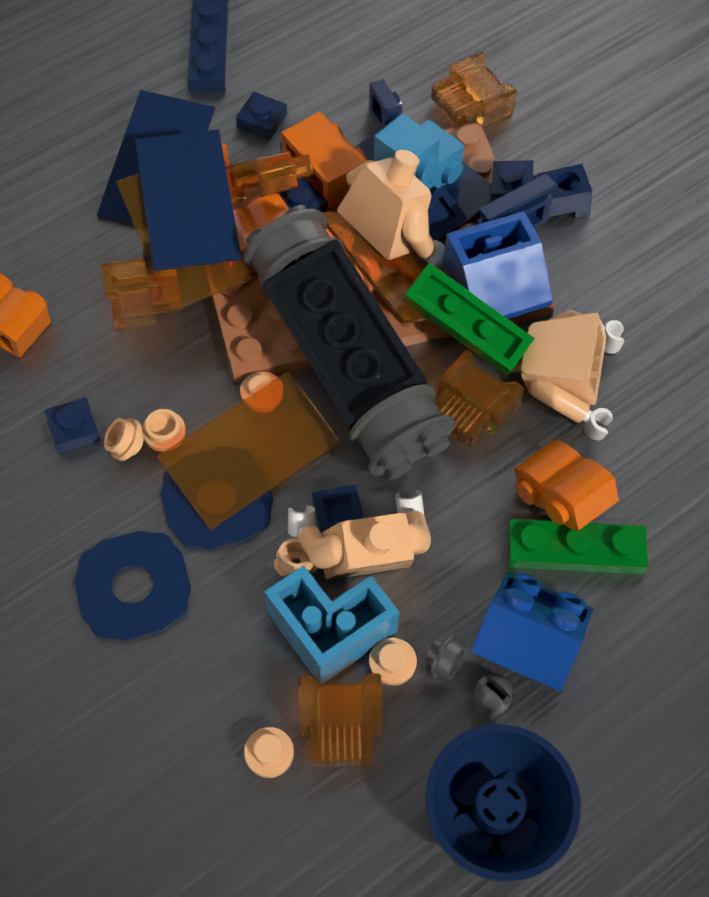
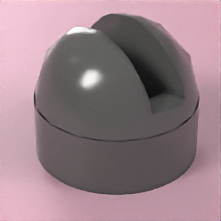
(487, 700)

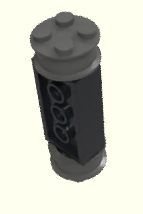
(348, 341)

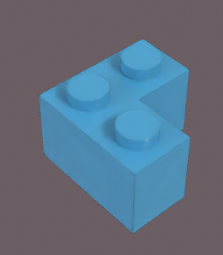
(437, 150)
(330, 632)

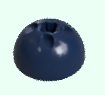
(504, 773)

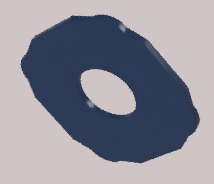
(194, 533)
(126, 621)

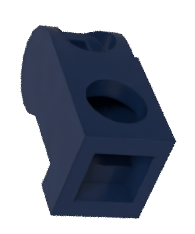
(571, 191)

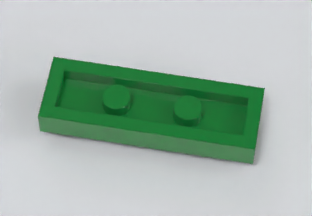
(468, 319)
(591, 549)

